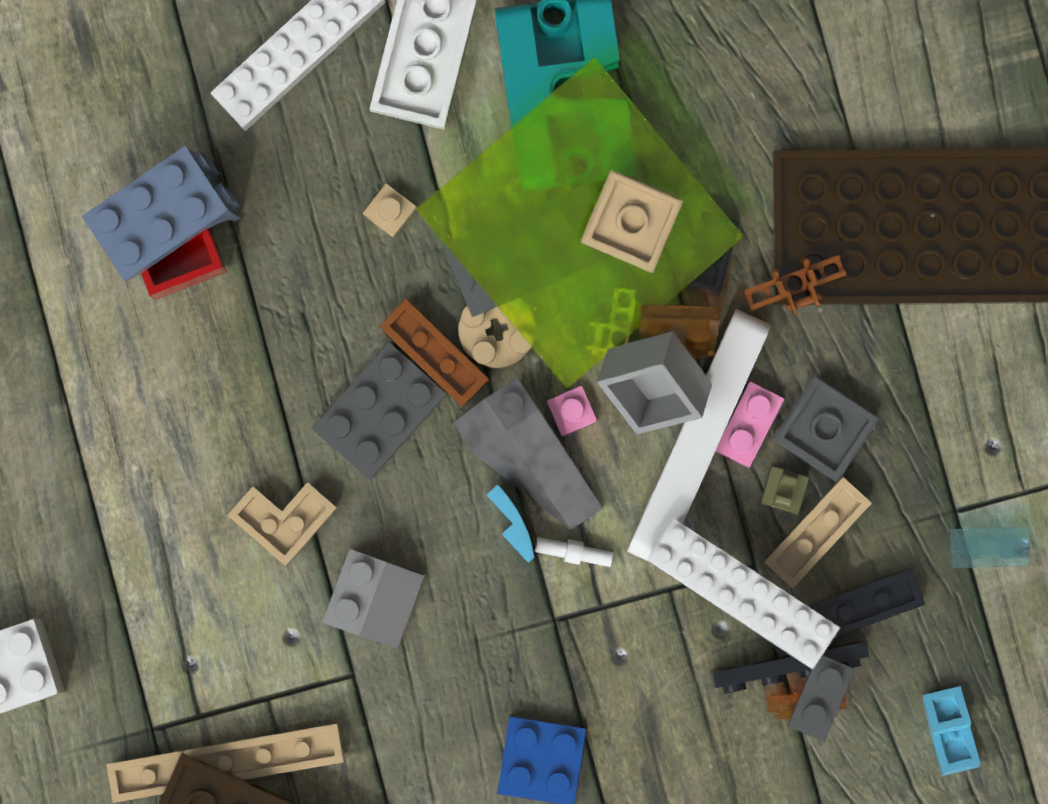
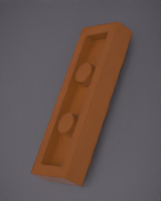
(434, 353)

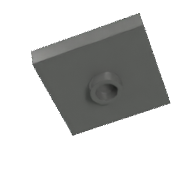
(825, 428)

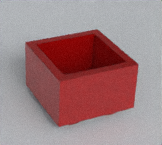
(185, 267)

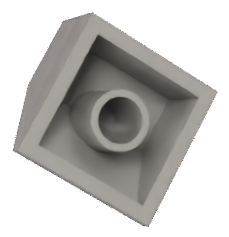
(373, 598)

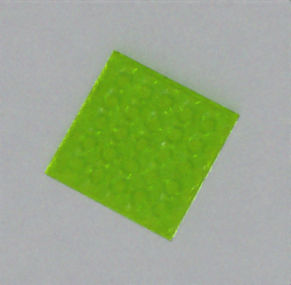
(525, 205)

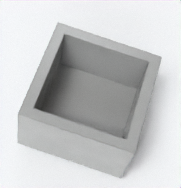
(654, 383)

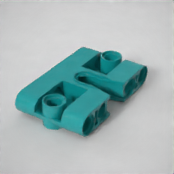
(545, 55)

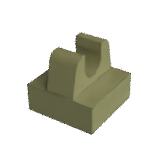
(784, 490)

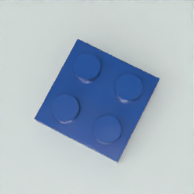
(541, 760)

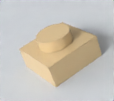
(389, 210)

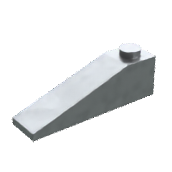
(521, 447)

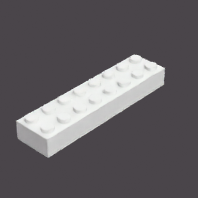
(290, 56)
(743, 594)

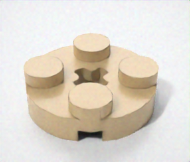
(485, 348)

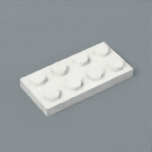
(423, 60)

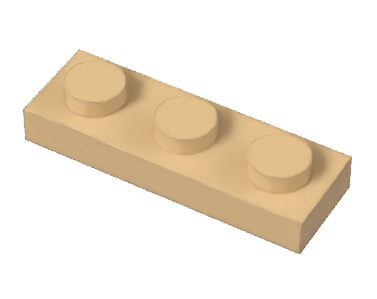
(817, 532)

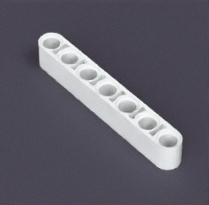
(701, 436)

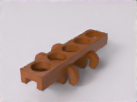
(786, 292)

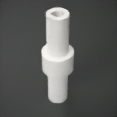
(573, 551)

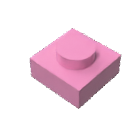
(571, 411)

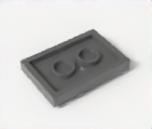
(379, 411)

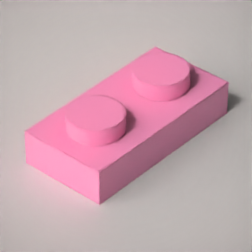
(749, 424)

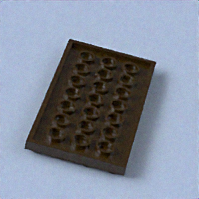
(914, 224)

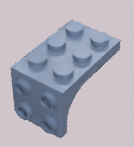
(161, 212)

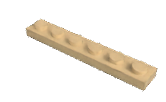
(241, 758)

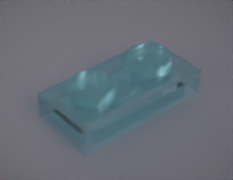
(989, 547)

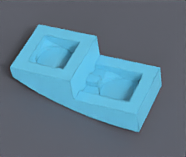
(517, 533)
(951, 731)

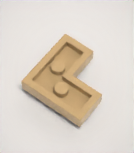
(283, 531)

